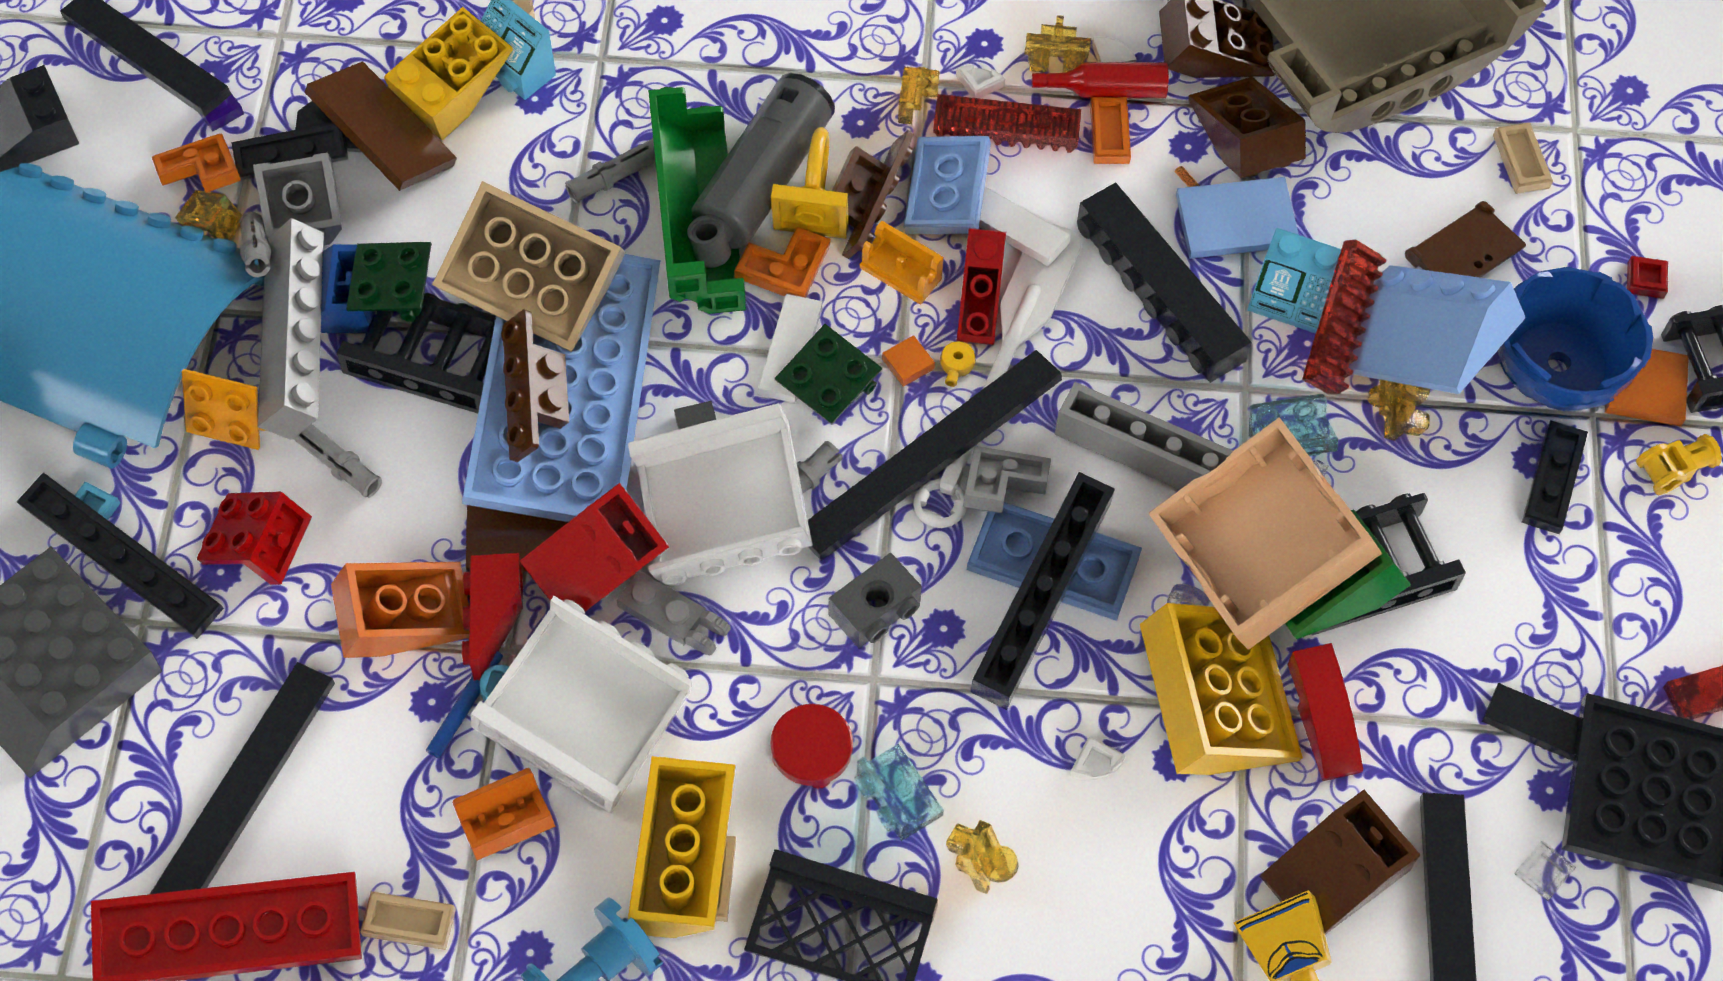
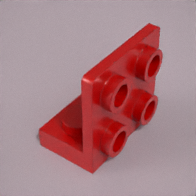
(257, 532)

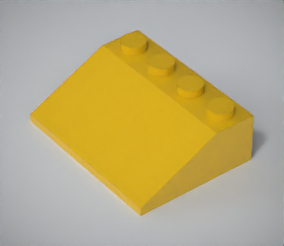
(1216, 696)

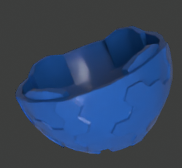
(1584, 324)

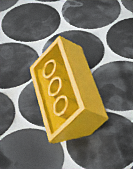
(681, 847)

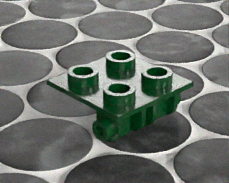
(390, 278)
(829, 374)

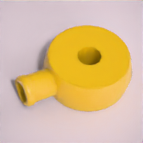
(957, 361)

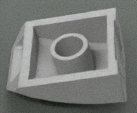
(299, 191)

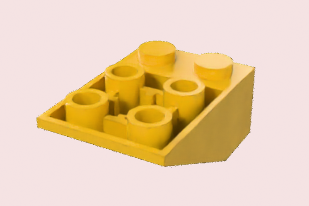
(449, 72)

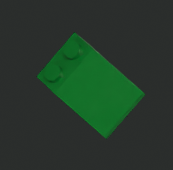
(1355, 596)

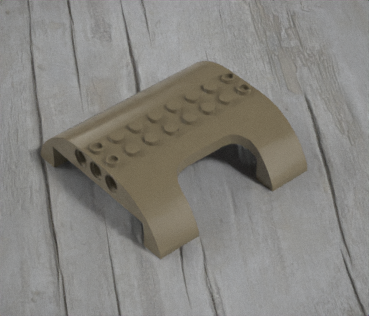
(1381, 57)

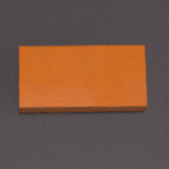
(1110, 130)

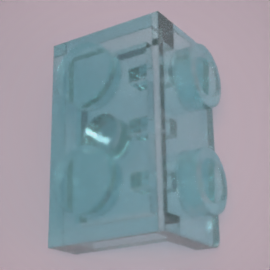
(1304, 419)
(898, 791)

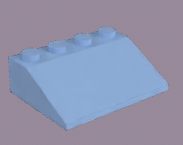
(1434, 327)

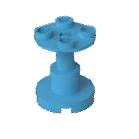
(609, 951)

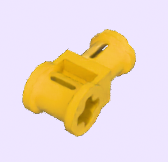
(1675, 464)

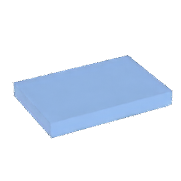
(947, 184)
(1234, 216)

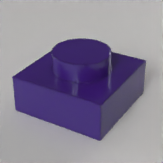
(224, 113)

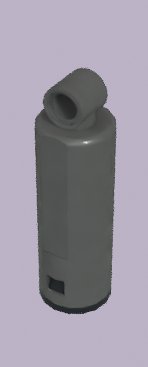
(764, 155)

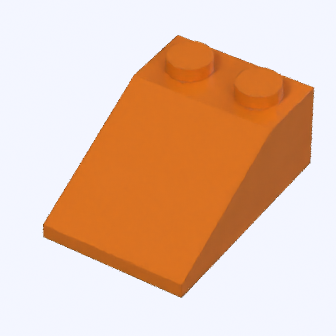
(398, 606)

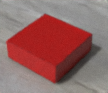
(1647, 277)

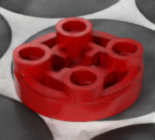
(811, 745)

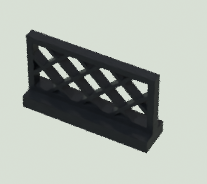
(850, 888)

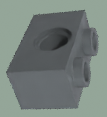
(883, 581)

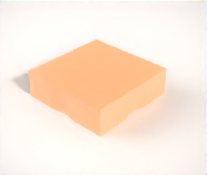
(1264, 534)

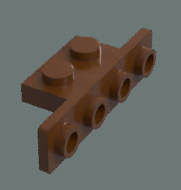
(867, 186)
(533, 386)

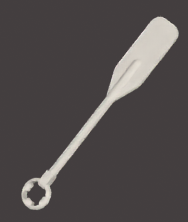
(1024, 311)

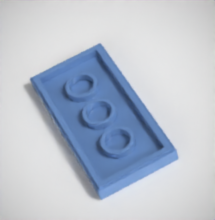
(1013, 538)

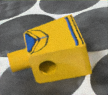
(1287, 939)

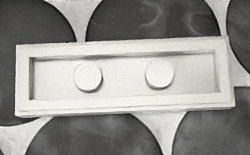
(1022, 228)
(793, 330)

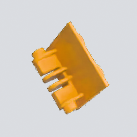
(221, 409)

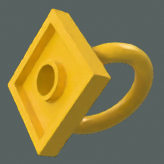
(811, 204)

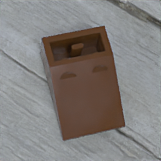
(1214, 39)
(1344, 860)

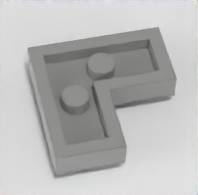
(997, 470)

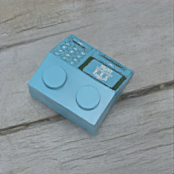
(532, 56)
(1294, 280)

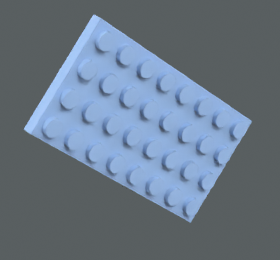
(604, 396)

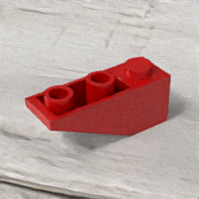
(981, 286)
(495, 604)

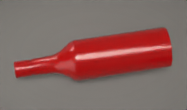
(1110, 79)

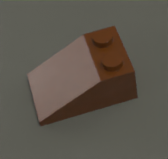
(1250, 126)

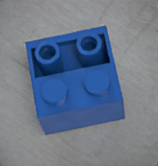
(336, 281)

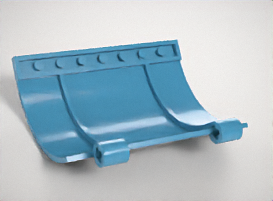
(102, 308)

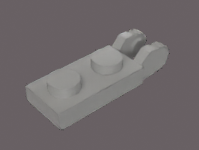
(670, 612)

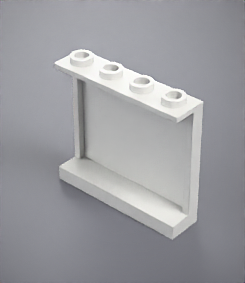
(722, 494)
(583, 704)

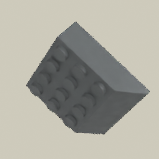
(61, 661)

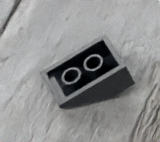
(32, 119)

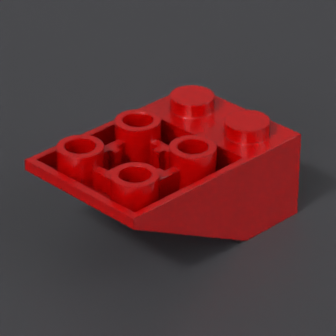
(595, 550)

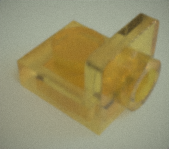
(916, 84)
(210, 213)

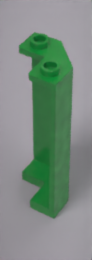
(687, 155)

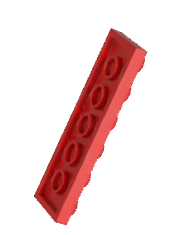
(226, 929)

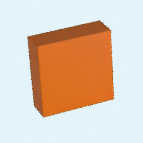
(908, 360)

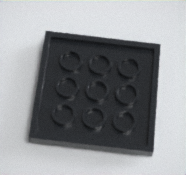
(1647, 792)

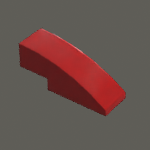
(1326, 711)

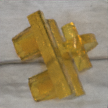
(1056, 42)
(1397, 404)
(982, 855)

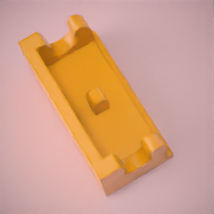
(902, 263)

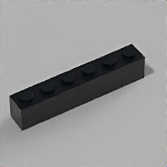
(1163, 283)
(1042, 591)

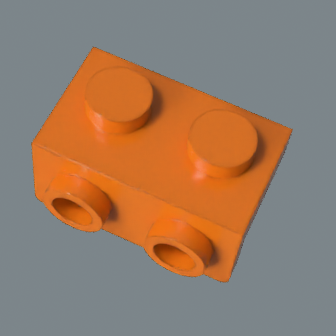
(503, 813)

